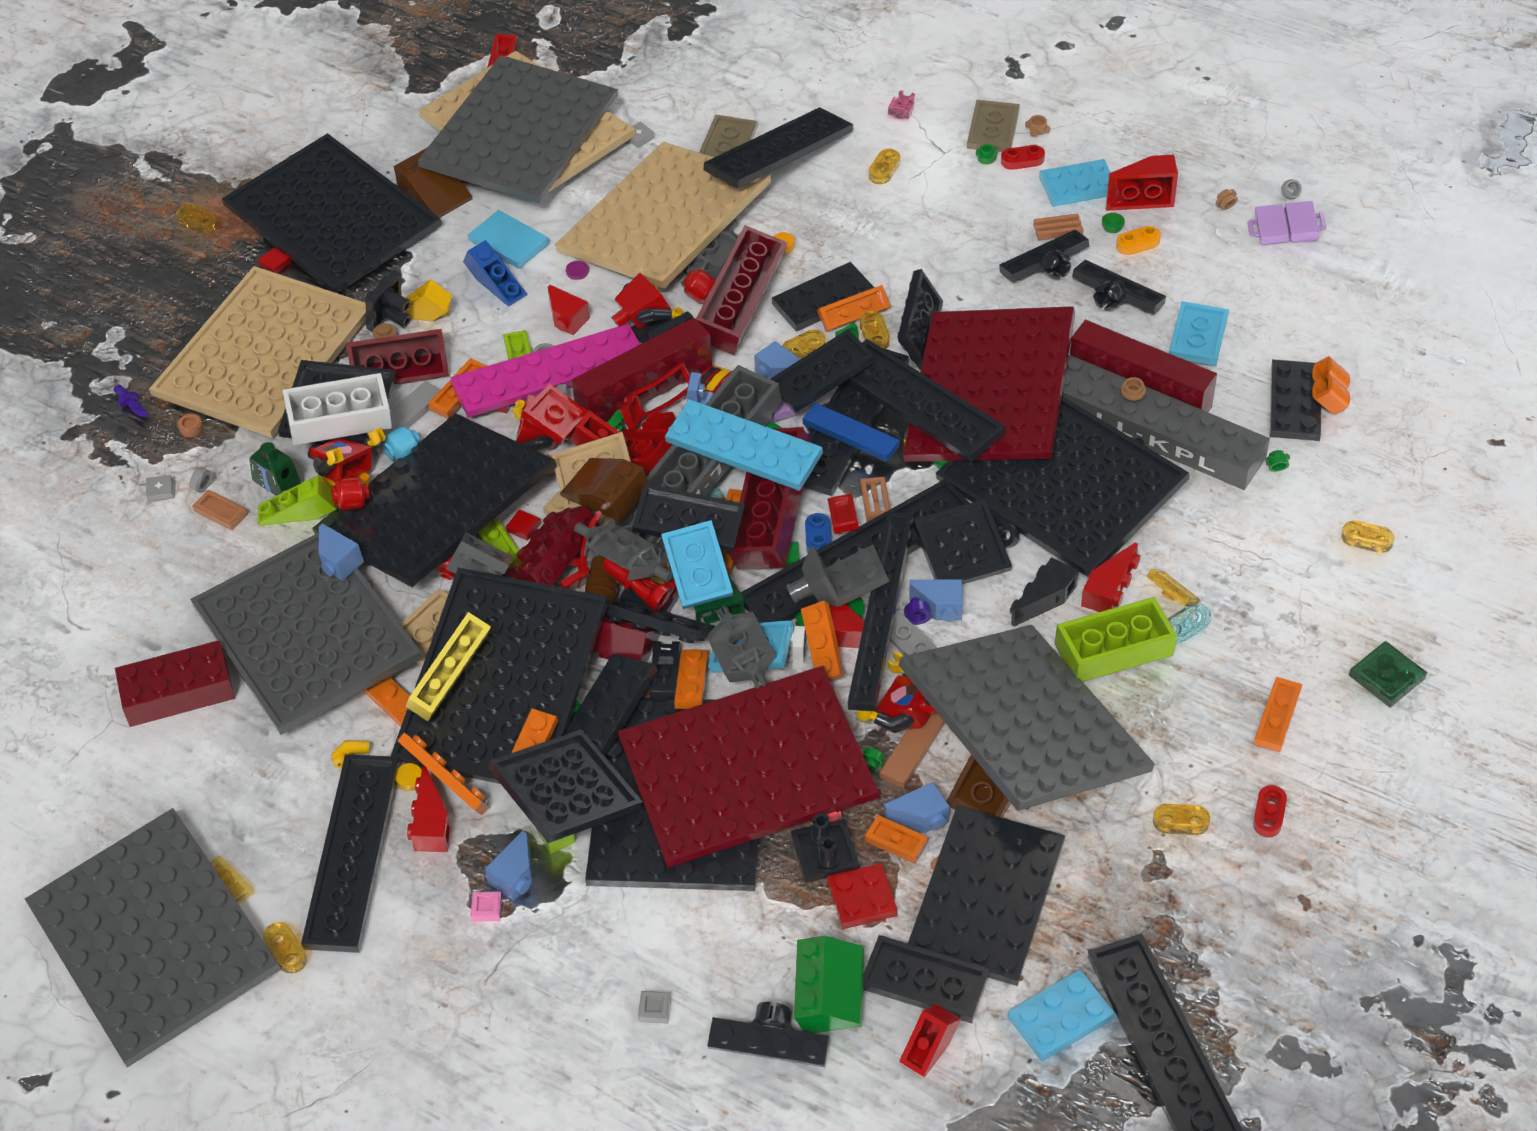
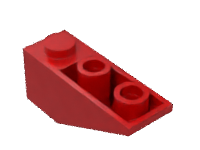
(1107, 581)
(431, 822)

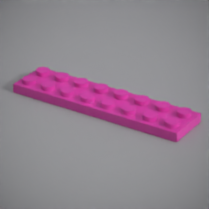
(531, 373)

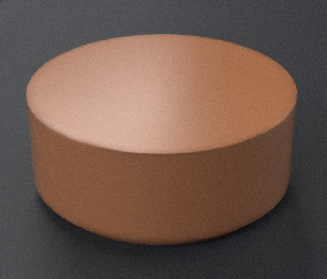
(190, 425)

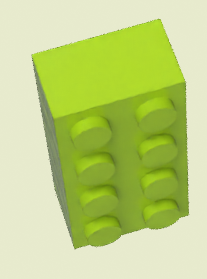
(1116, 639)

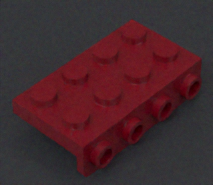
(550, 547)

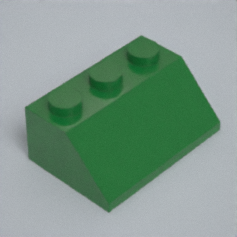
(828, 984)

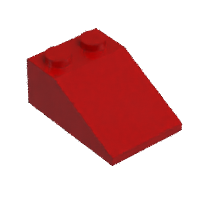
(1143, 184)
(646, 446)

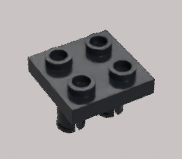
(387, 303)
(824, 848)

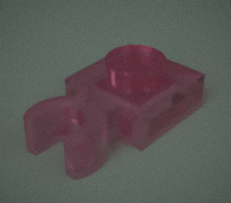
(901, 106)

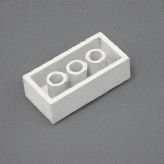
(337, 409)

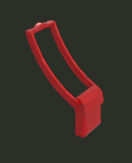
(632, 408)
(579, 578)

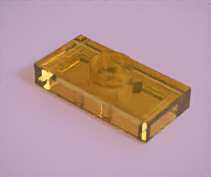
(1171, 588)
(234, 882)

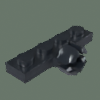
(1049, 257)
(1115, 289)
(769, 1037)

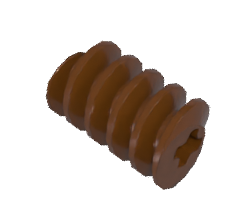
(601, 582)

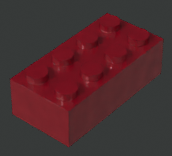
(174, 683)

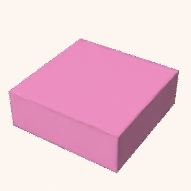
(486, 906)

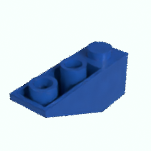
(493, 273)

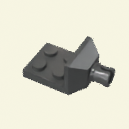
(479, 556)
(842, 580)

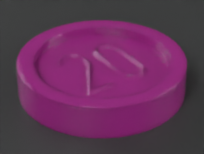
(577, 270)

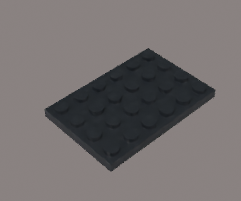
(988, 892)

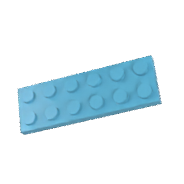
(744, 444)

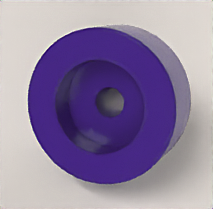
(917, 611)

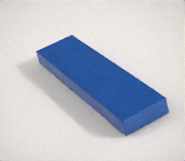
(851, 432)

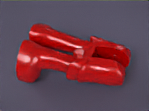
(651, 592)

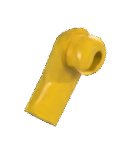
(349, 747)

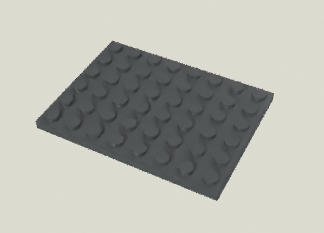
(518, 129)
(304, 634)
(1025, 716)
(151, 936)

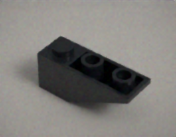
(1049, 590)

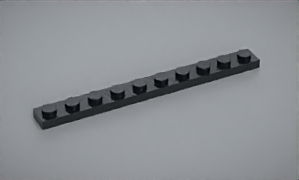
(880, 615)

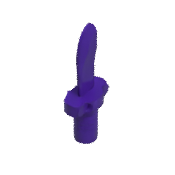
(129, 399)

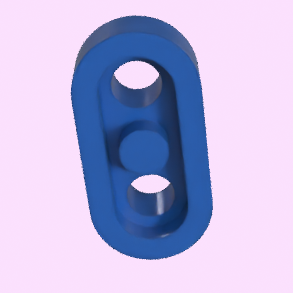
(817, 531)

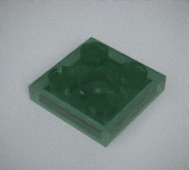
(1387, 674)

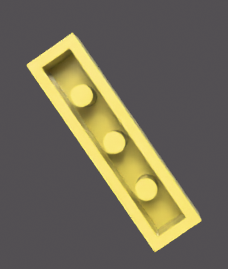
(448, 666)

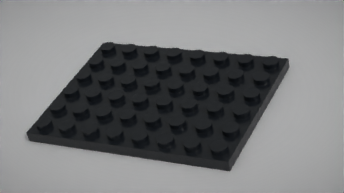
(331, 213)
(437, 493)
(1083, 498)
(526, 662)
(628, 853)

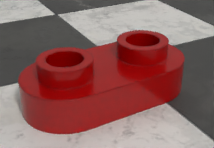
(1022, 157)
(1270, 813)

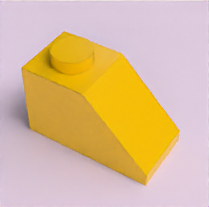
(429, 302)

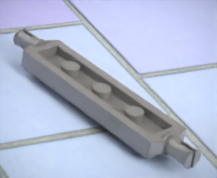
(907, 636)

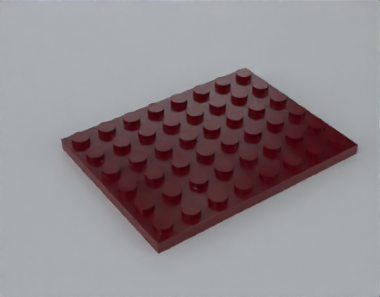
(1007, 368)
(746, 766)

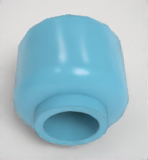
(400, 442)

